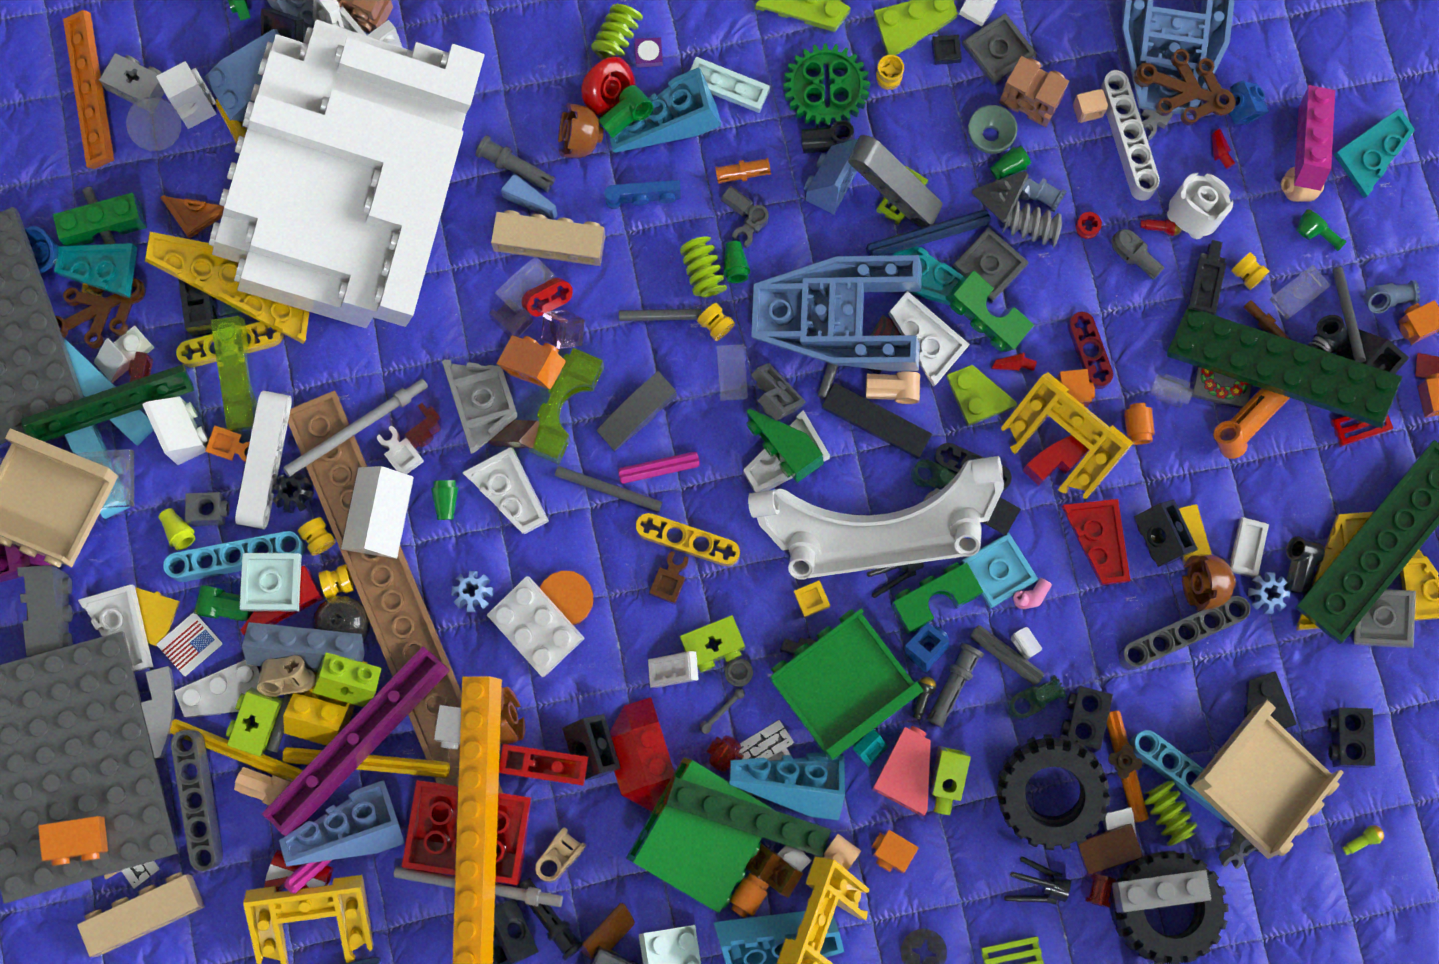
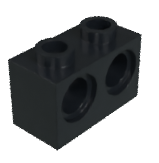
(197, 310)
(1093, 721)
(1360, 738)

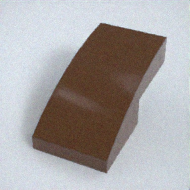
(774, 870)

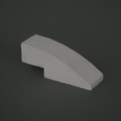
(160, 710)

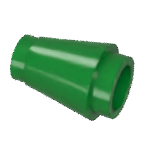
(1010, 163)
(735, 263)
(445, 498)

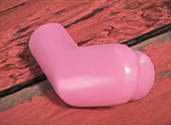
(1034, 597)

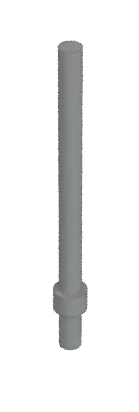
(400, 398)
(531, 896)

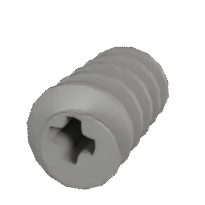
(1034, 223)

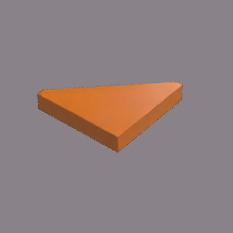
(193, 214)

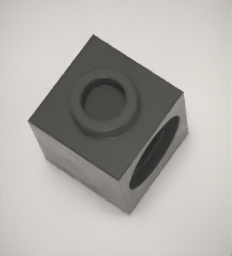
(194, 506)

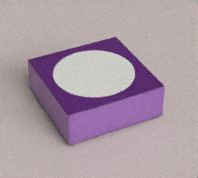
(648, 52)

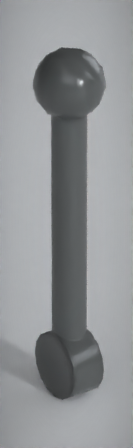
(705, 726)

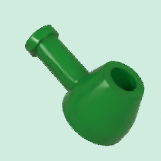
(1312, 225)

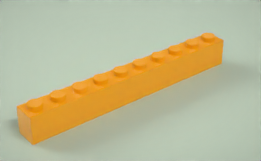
(477, 821)

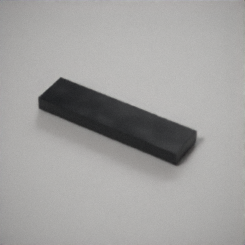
(876, 420)

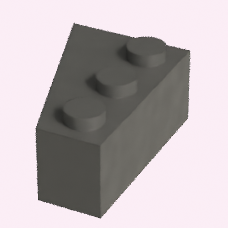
(46, 609)

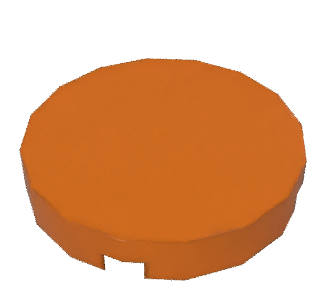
(570, 594)

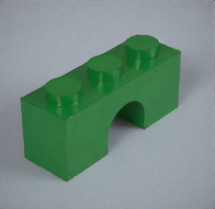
(117, 214)
(970, 299)
(957, 584)

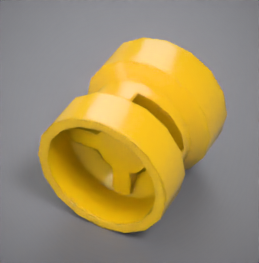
(890, 66)
(1250, 271)
(716, 321)
(316, 536)
(336, 581)

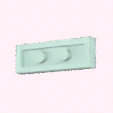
(733, 85)

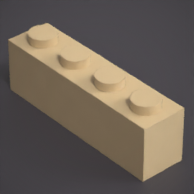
(548, 238)
(140, 915)

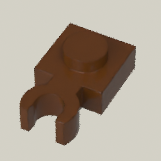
(668, 582)

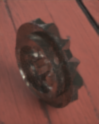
(916, 940)

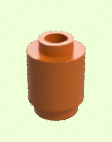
(1139, 423)
(749, 895)

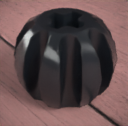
(285, 488)

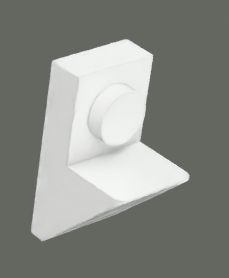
(115, 357)

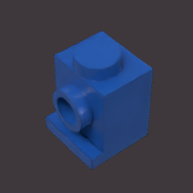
(927, 637)

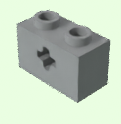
(131, 80)

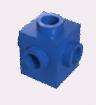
(1248, 102)

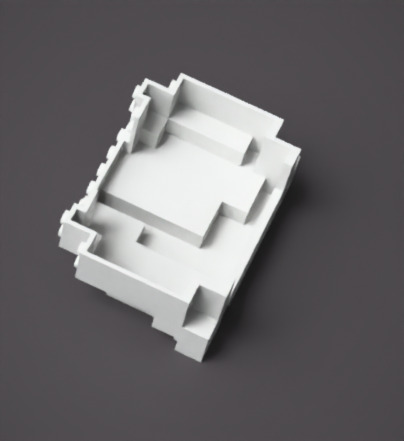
(344, 172)

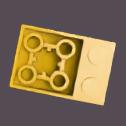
(316, 716)

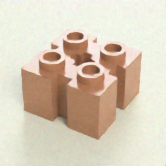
(368, 13)
(1034, 91)

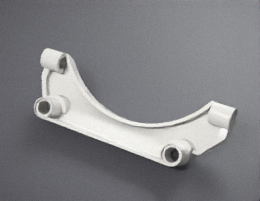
(852, 543)

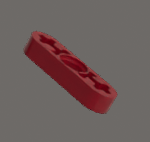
(1076, 334)

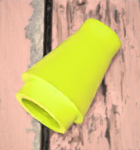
(176, 529)

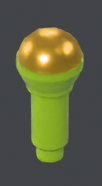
(1372, 835)

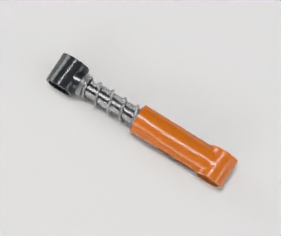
(1234, 434)

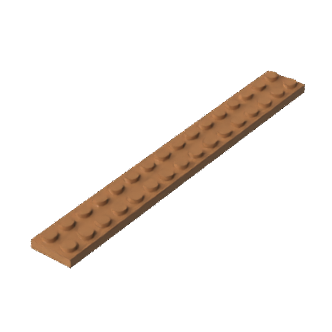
(382, 582)

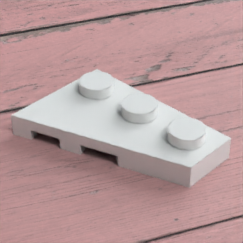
(938, 342)

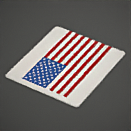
(189, 644)

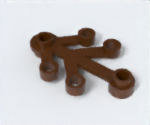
(1188, 88)
(100, 309)

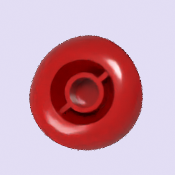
(605, 83)

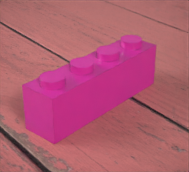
(1314, 138)

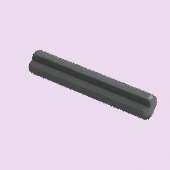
(1006, 655)

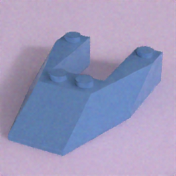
(1157, 32)
(822, 311)

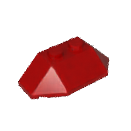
(641, 754)

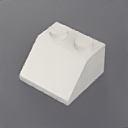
(176, 428)

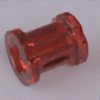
(1100, 890)

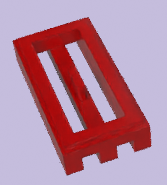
(1339, 432)

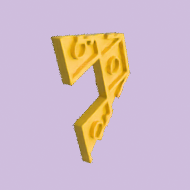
(1416, 576)

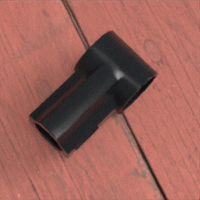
(822, 138)
(1304, 557)

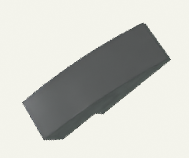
(637, 411)

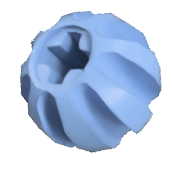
(463, 590)
(1261, 596)

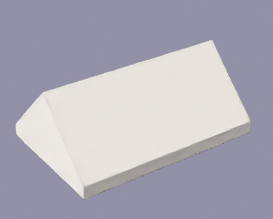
(377, 511)

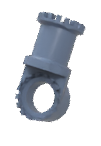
(1043, 192)
(1392, 295)

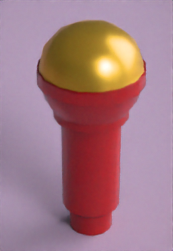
(1159, 225)

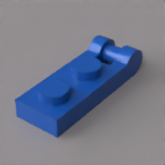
(642, 193)

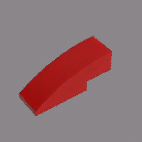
(1061, 454)

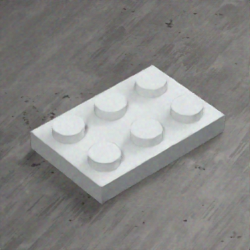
(535, 626)

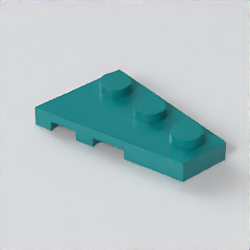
(100, 266)
(937, 277)

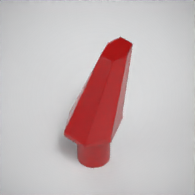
(1221, 149)
(1014, 362)

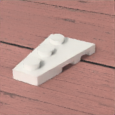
(764, 470)
(509, 488)
(118, 612)
(218, 691)

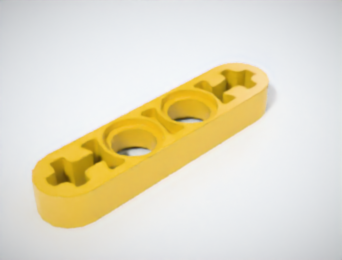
(199, 359)
(686, 543)

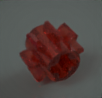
(724, 751)

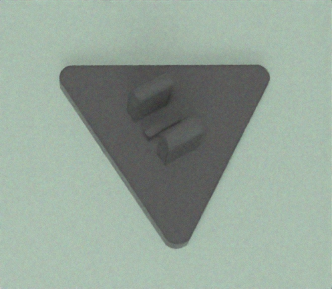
(1002, 194)

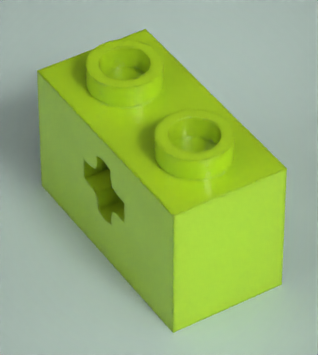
(720, 631)
(346, 680)
(256, 738)

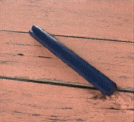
(928, 233)

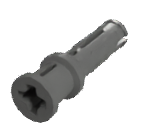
(503, 158)
(959, 673)

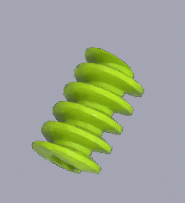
(615, 30)
(700, 267)
(1170, 813)

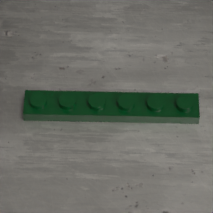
(107, 404)
(747, 816)

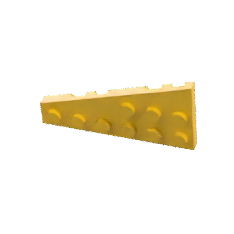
(215, 275)

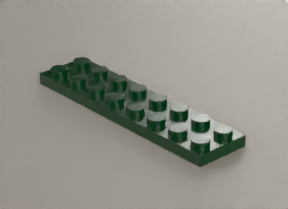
(1285, 367)
(1377, 550)

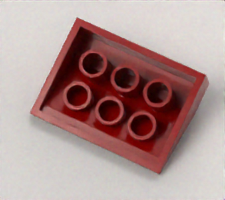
(433, 832)

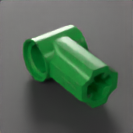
(632, 106)
(217, 603)

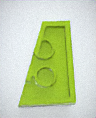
(818, 13)
(911, 21)

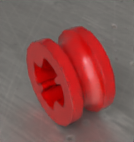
(1081, 229)

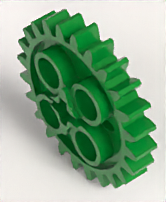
(801, 86)

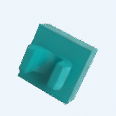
(870, 748)

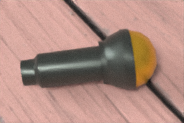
(929, 688)

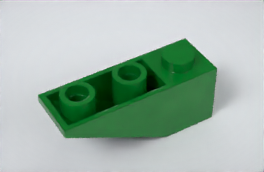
(791, 446)

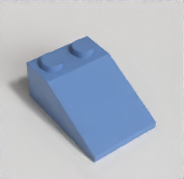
(236, 75)
(832, 178)

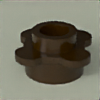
(1122, 769)

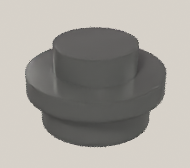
(738, 672)

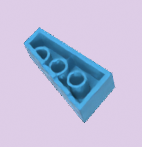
(762, 938)

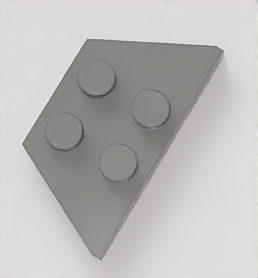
(480, 400)

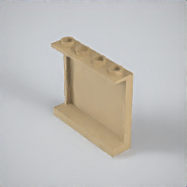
(49, 498)
(1266, 783)

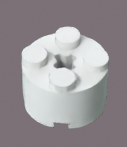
(1200, 205)

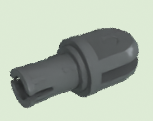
(1134, 251)

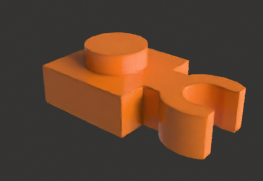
(226, 444)

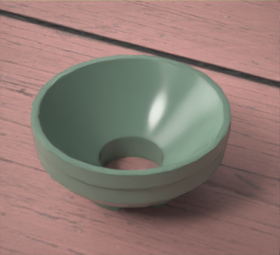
(995, 118)

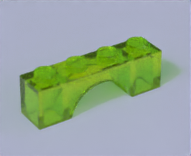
(231, 357)
(577, 375)

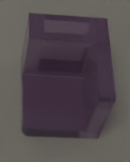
(511, 322)
(562, 329)

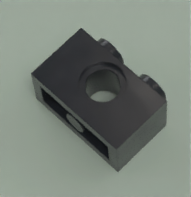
(1178, 538)
(592, 739)
(511, 935)

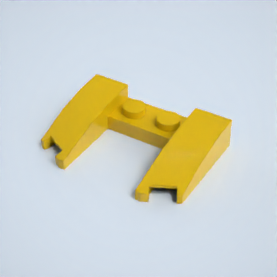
(1104, 443)
(831, 887)
(269, 909)

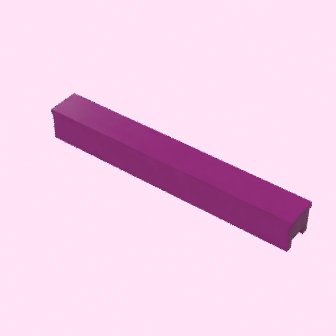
(355, 742)

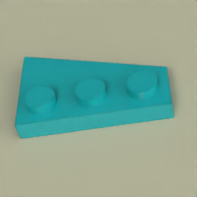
(1372, 152)

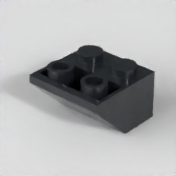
(1378, 353)

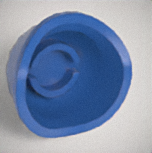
(43, 248)

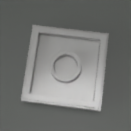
(1389, 621)

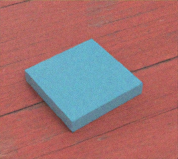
(1001, 570)

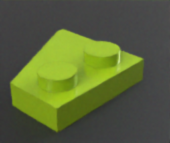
(978, 395)

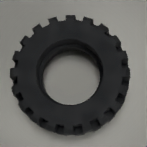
(1058, 829)
(1206, 921)

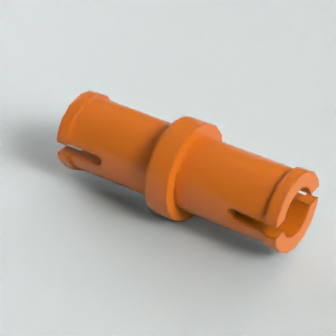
(743, 170)

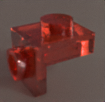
(140, 366)
(423, 432)

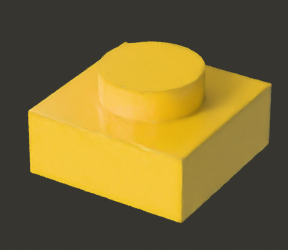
(811, 599)

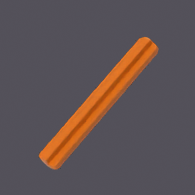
(1131, 784)

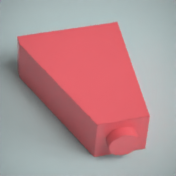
(907, 771)

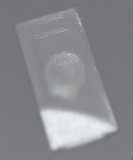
(1300, 292)

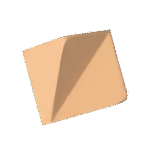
(1090, 105)

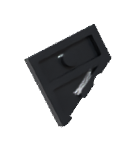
(1269, 688)

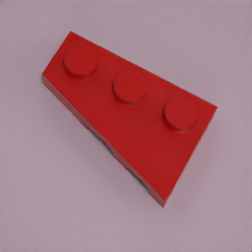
(1101, 538)

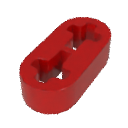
(547, 298)

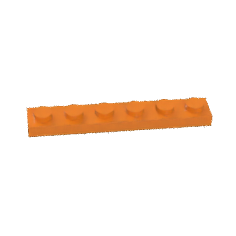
(88, 89)

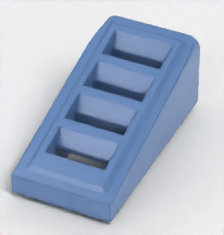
(524, 195)

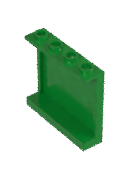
(844, 684)
(692, 851)

